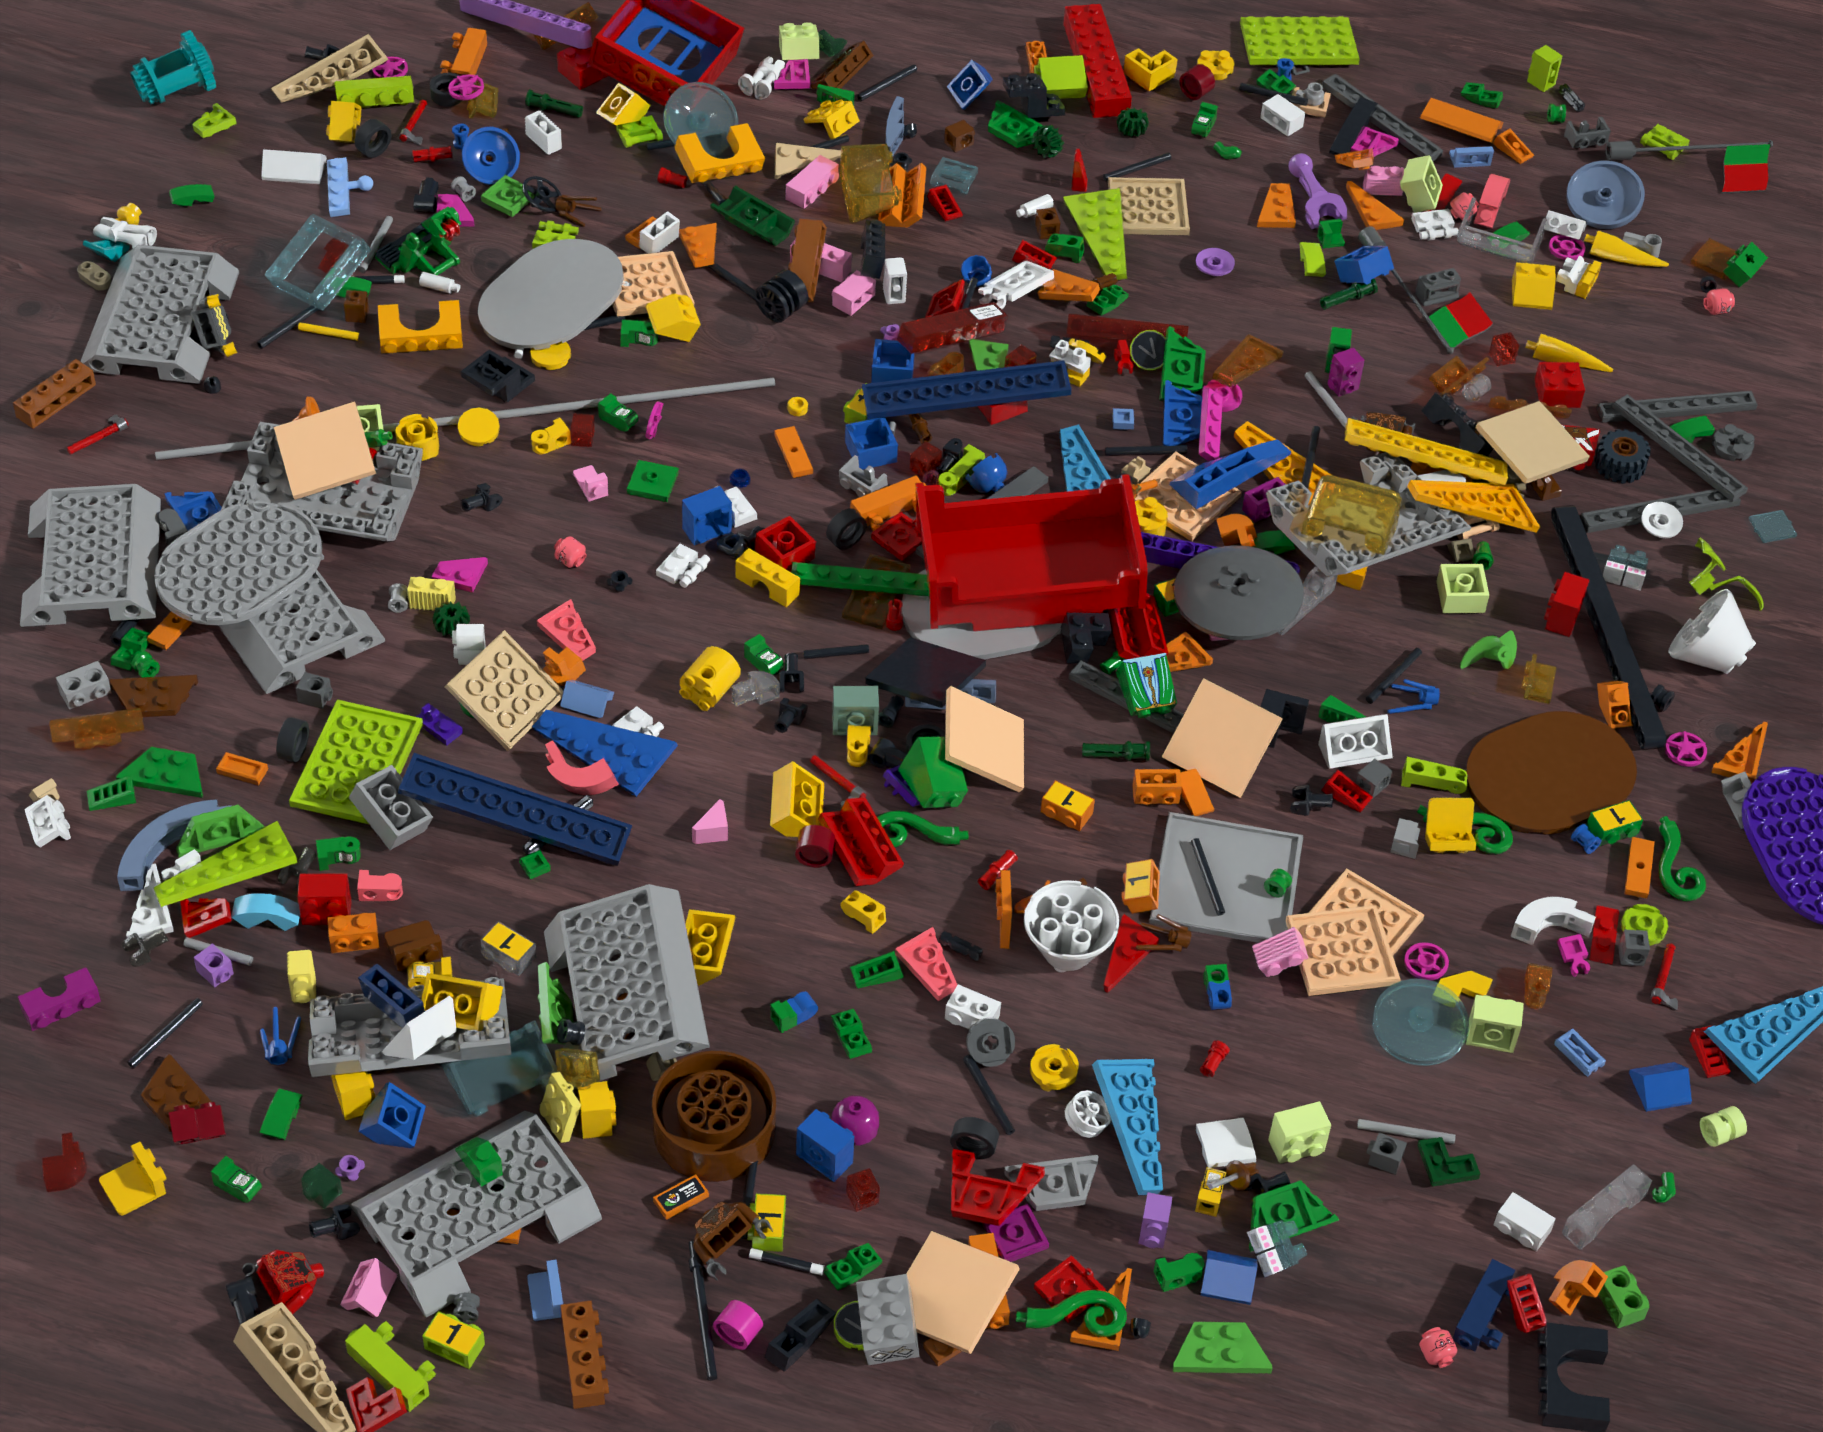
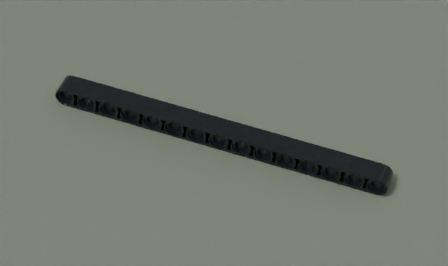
(1608, 626)

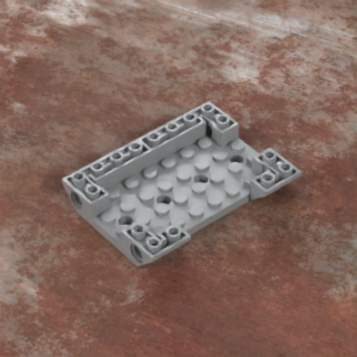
(136, 299)
(356, 515)
(1345, 551)
(121, 552)
(278, 642)
(653, 969)
(354, 1032)
(441, 1241)

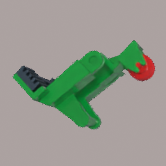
(432, 234)

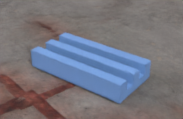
(1576, 1053)

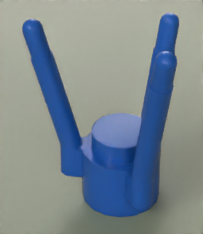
(1427, 694)
(278, 1052)

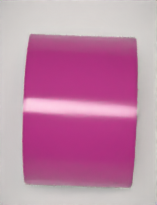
(738, 1324)

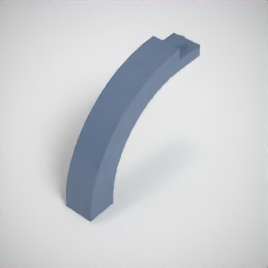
(155, 839)

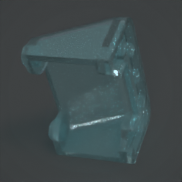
(495, 1079)

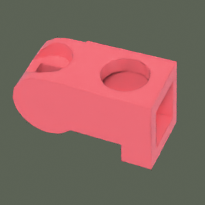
(379, 887)

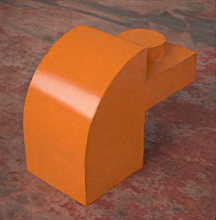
(1236, 529)
(563, 666)
(1576, 1280)

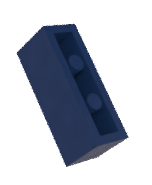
(390, 995)

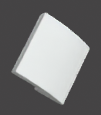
(1225, 1142)

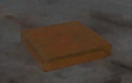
(1713, 258)

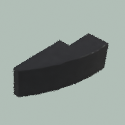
(799, 1335)

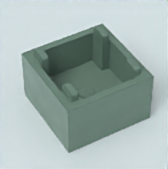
(855, 707)

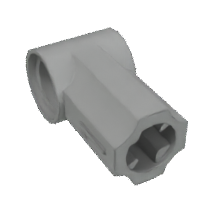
(1650, 244)

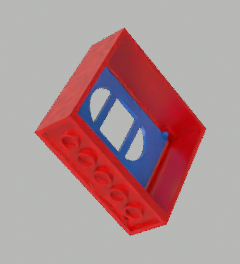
(687, 19)

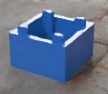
(1364, 264)
(891, 361)
(871, 442)
(707, 515)
(825, 1145)

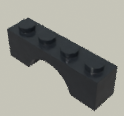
(874, 248)
(1443, 410)

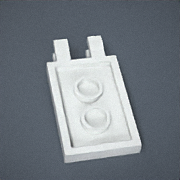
(1015, 283)

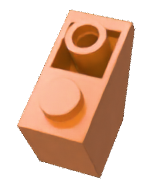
(1615, 703)

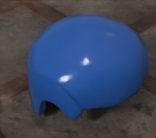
(976, 267)

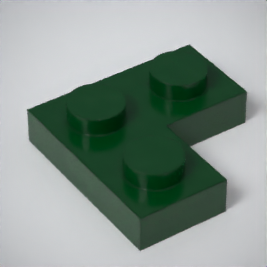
(1446, 1169)

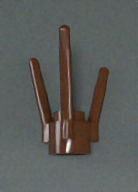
(566, 205)
(1179, 937)

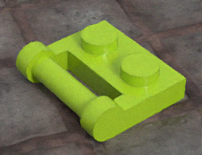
(639, 131)
(1663, 137)

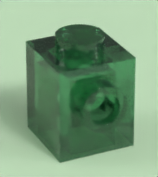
(321, 1185)

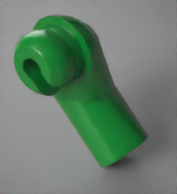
(1227, 152)
(1668, 1189)

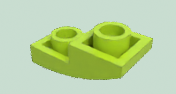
(1313, 259)

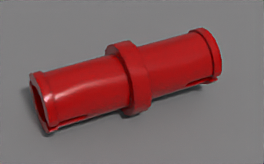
(432, 154)
(994, 872)

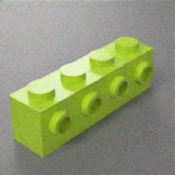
(376, 91)

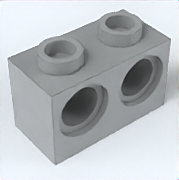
(83, 685)

